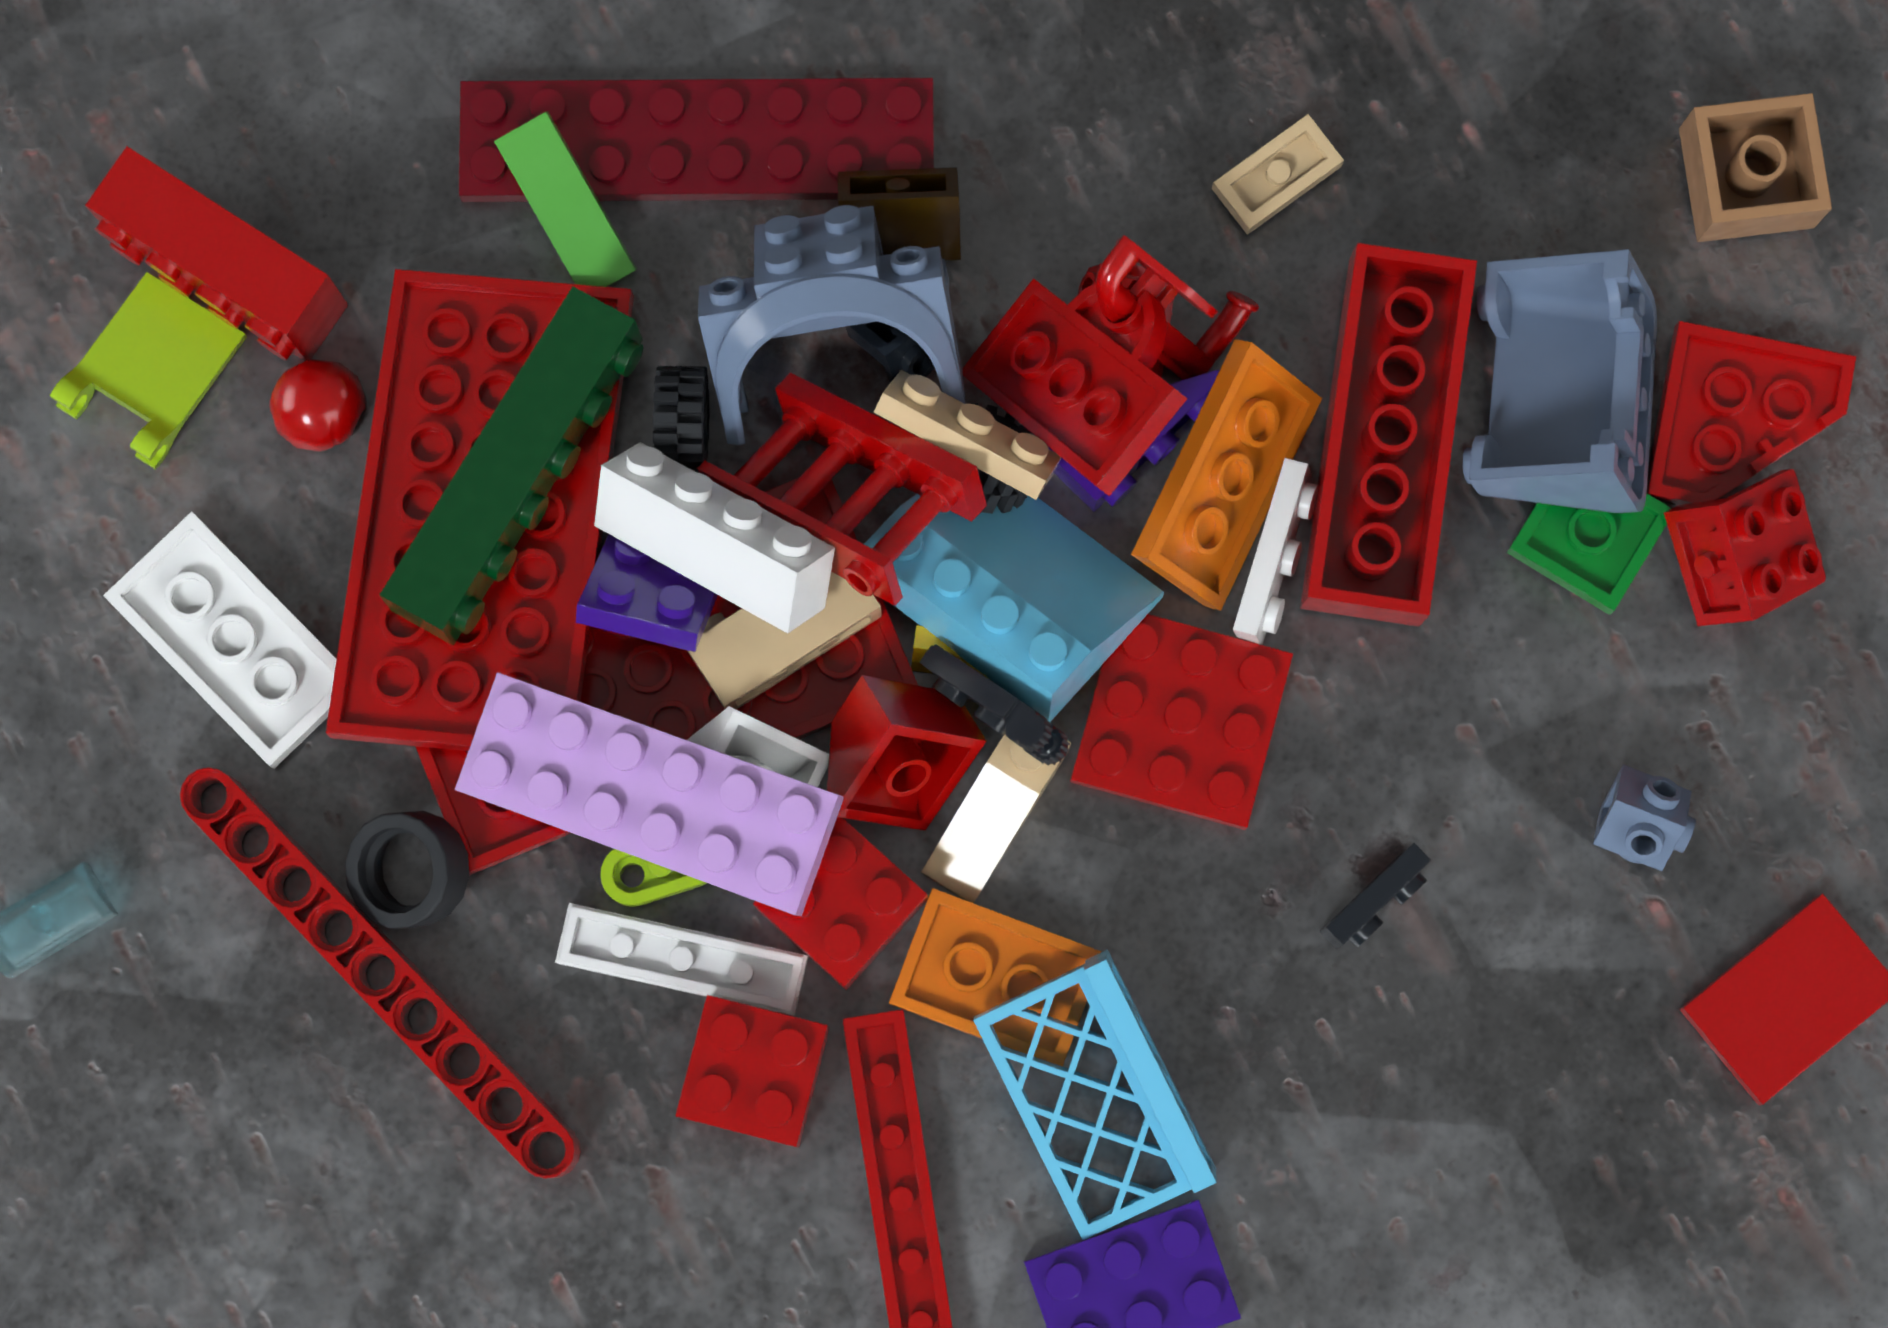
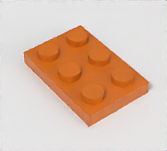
(978, 958)

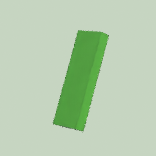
(565, 203)

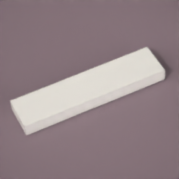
(681, 959)

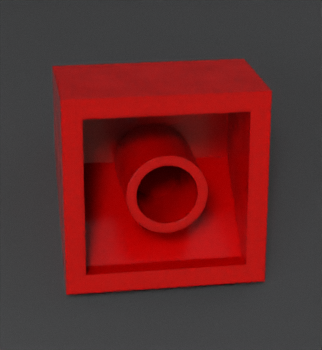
(898, 752)

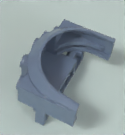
(819, 278)

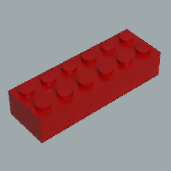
(1389, 435)

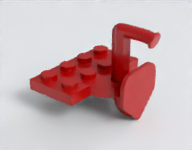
(1085, 367)

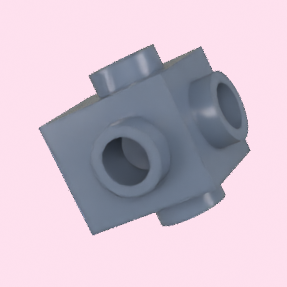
(1644, 818)

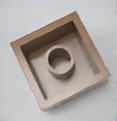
(1755, 167)

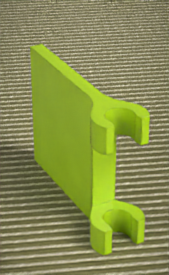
(155, 362)

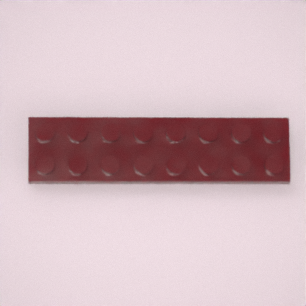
(702, 134)

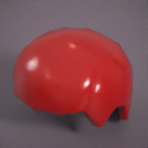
(317, 404)

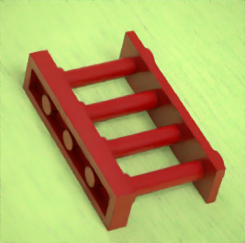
(851, 438)

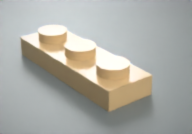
(968, 433)

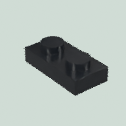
(1397, 881)

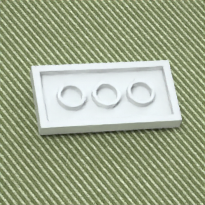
(229, 638)

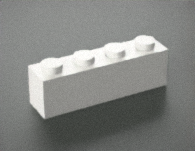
(714, 537)

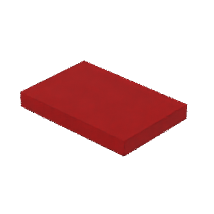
(1789, 999)

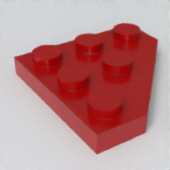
(1737, 408)

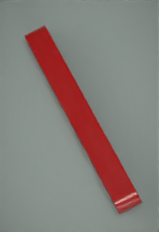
(354, 956)

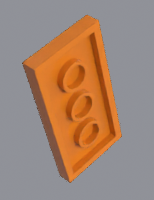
(1226, 475)

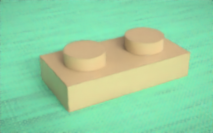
(1277, 174)

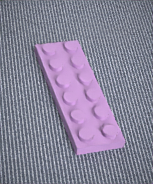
(650, 794)

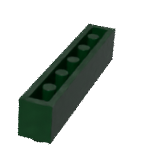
(514, 466)

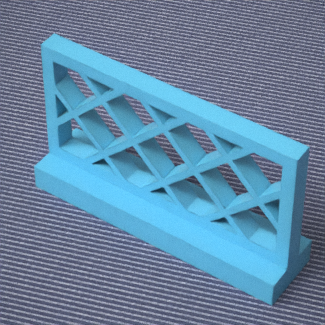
(1144, 1072)

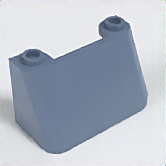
(1568, 382)

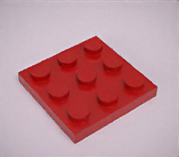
(1183, 720)

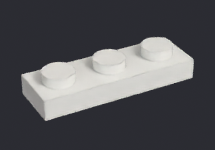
(1276, 553)

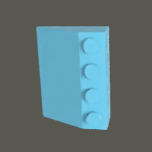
(1021, 597)

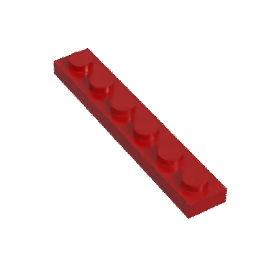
(897, 1171)

